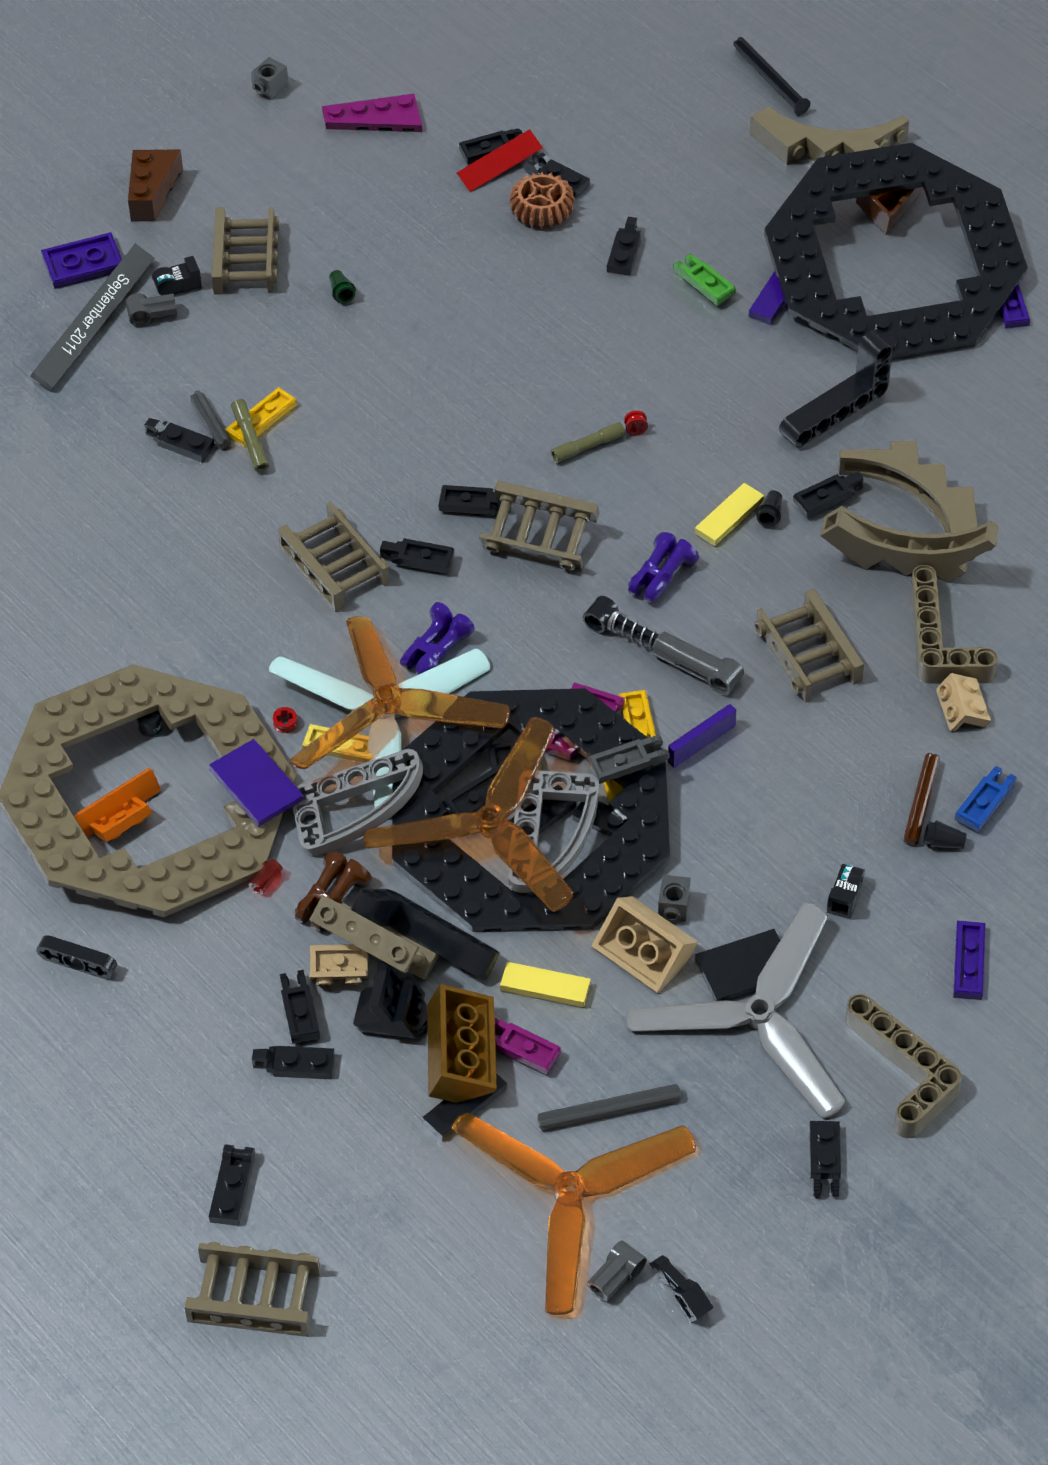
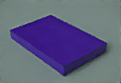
(81, 260)
(255, 782)

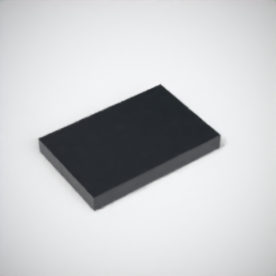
(735, 967)

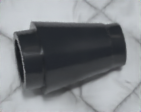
(770, 509)
(943, 836)

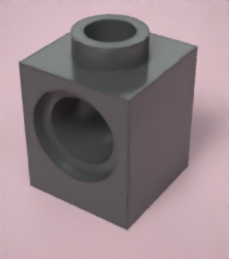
(269, 78)
(674, 889)

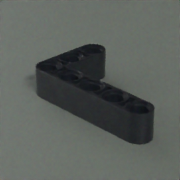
(847, 397)
(426, 928)

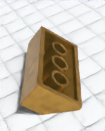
(460, 1044)

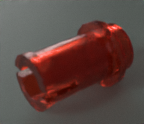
(270, 870)

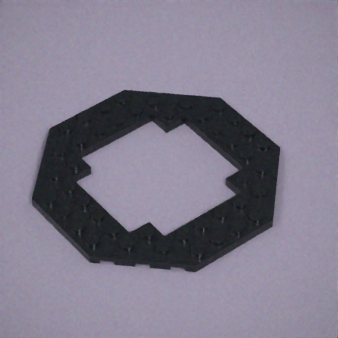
(889, 169)
(596, 883)

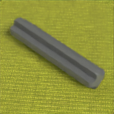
(210, 419)

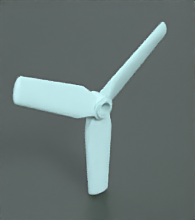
(384, 733)

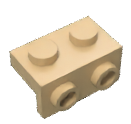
(962, 702)
(338, 963)

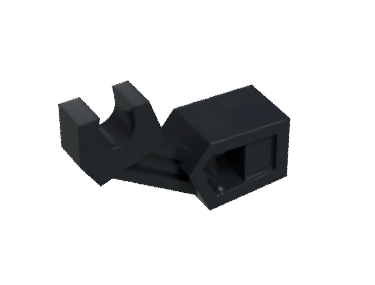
(685, 1292)

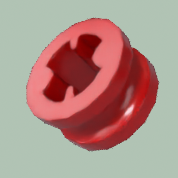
(636, 422)
(284, 712)

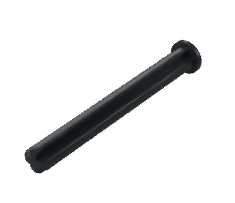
(800, 104)

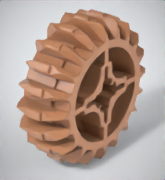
(541, 200)

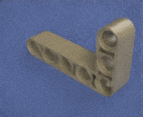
(933, 660)
(908, 1060)

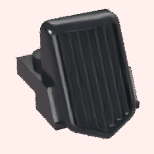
(392, 1005)

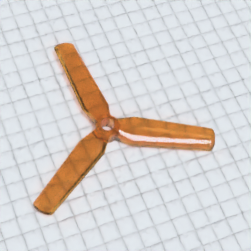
(391, 699)
(507, 838)
(594, 1178)

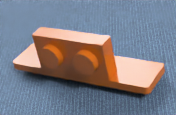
(119, 808)

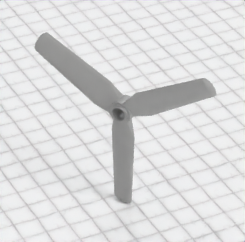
(776, 1033)

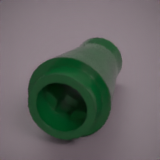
(342, 288)

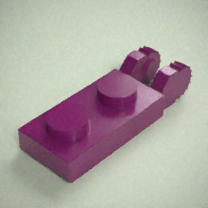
(525, 1046)

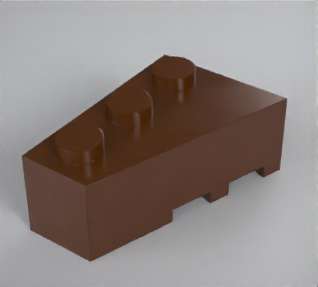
(151, 180)
(887, 208)

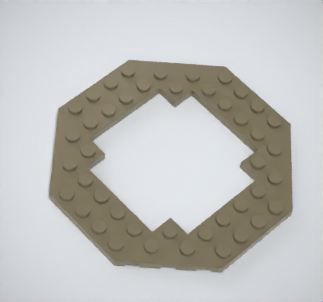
(59, 842)

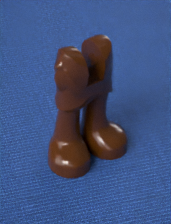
(335, 865)

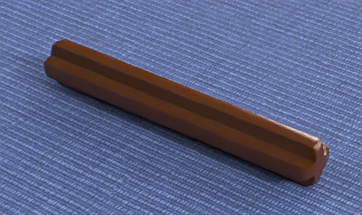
(921, 799)

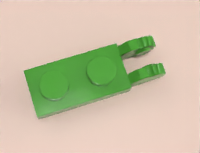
(705, 279)

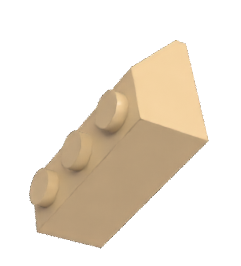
(644, 943)

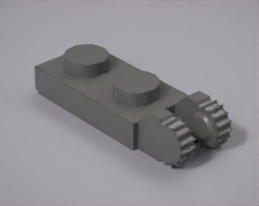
(627, 758)

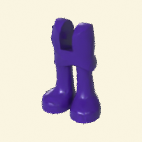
(657, 579)
(442, 619)

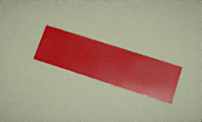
(499, 160)

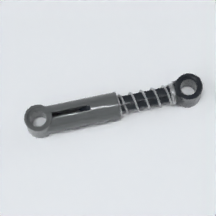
(719, 673)

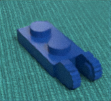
(984, 800)

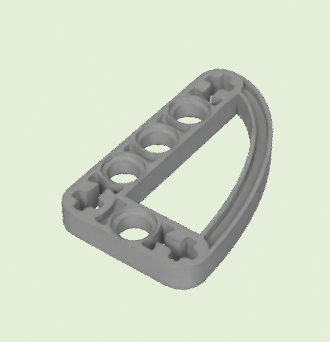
(543, 790)
(312, 805)

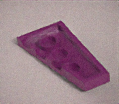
(386, 112)

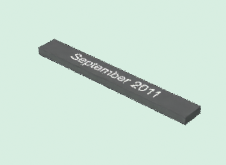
(92, 317)

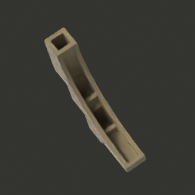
(793, 139)
(926, 482)
(871, 543)

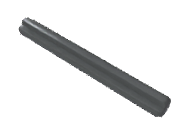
(609, 1107)

